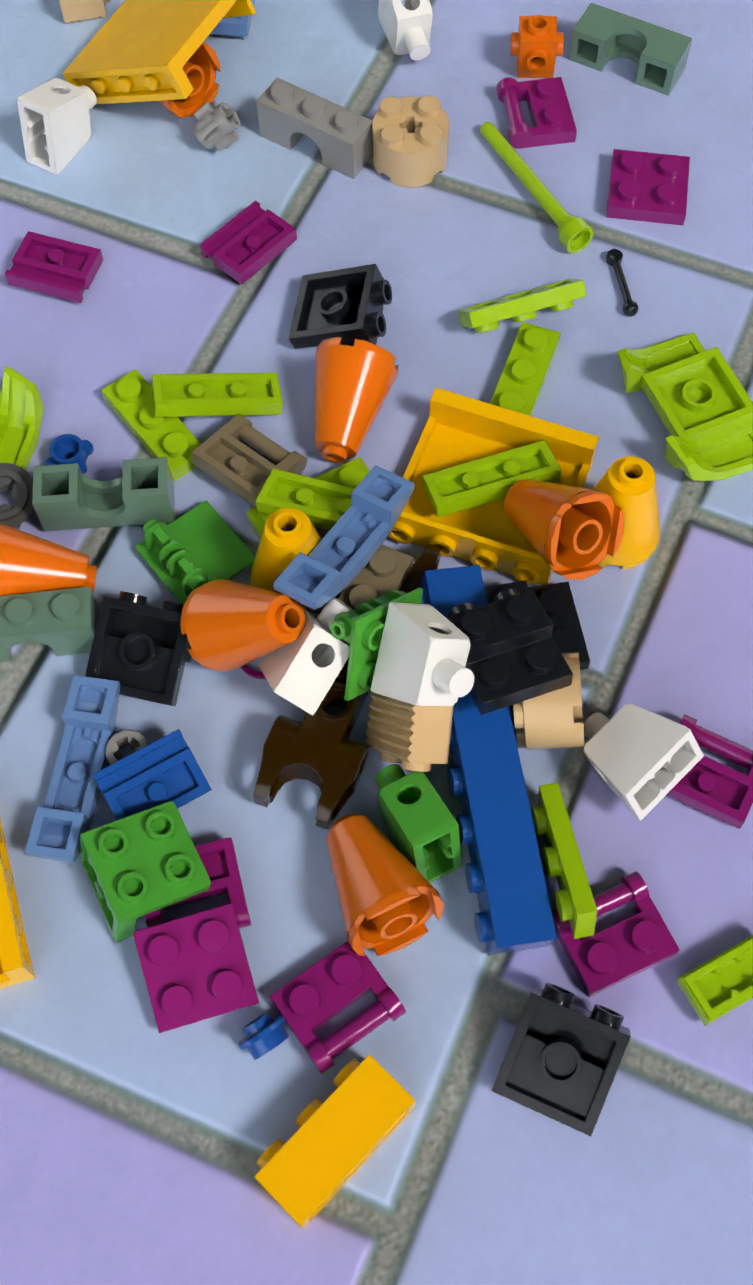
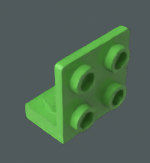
(141, 866)

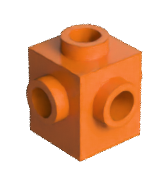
(536, 38)

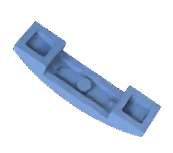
(349, 543)
(72, 791)

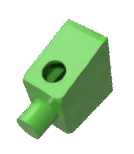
(419, 822)

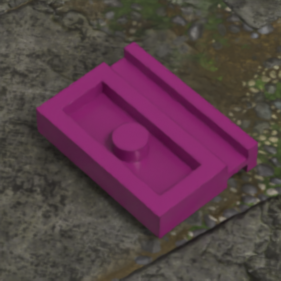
(248, 242)
(54, 266)

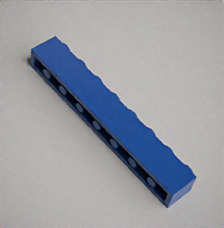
(492, 802)

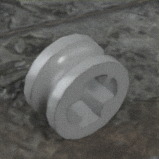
(121, 740)

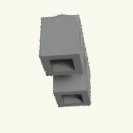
(341, 134)

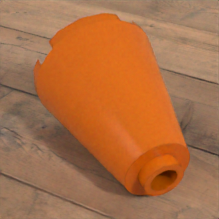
(202, 74)
(349, 394)
(566, 524)
(39, 565)
(238, 623)
(378, 888)

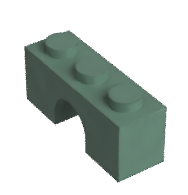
(611, 35)
(72, 501)
(53, 618)

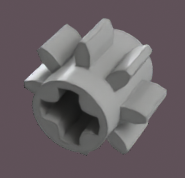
(216, 125)

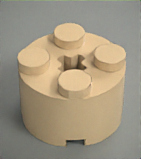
(410, 140)
(554, 717)

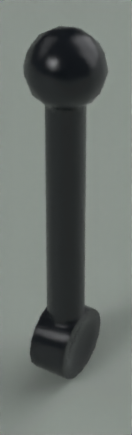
(614, 259)

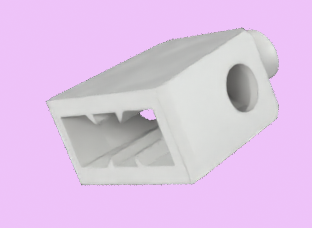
(407, 27)
(55, 123)
(422, 657)
(309, 665)
(640, 755)

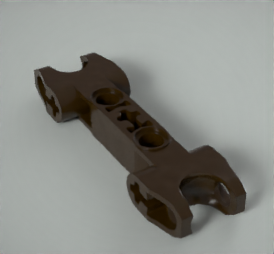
(321, 744)

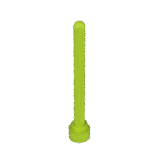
(573, 231)

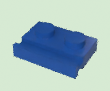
(153, 777)

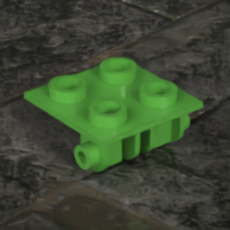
(193, 550)
(364, 633)

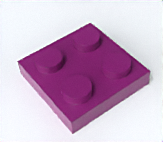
(648, 187)
(195, 967)

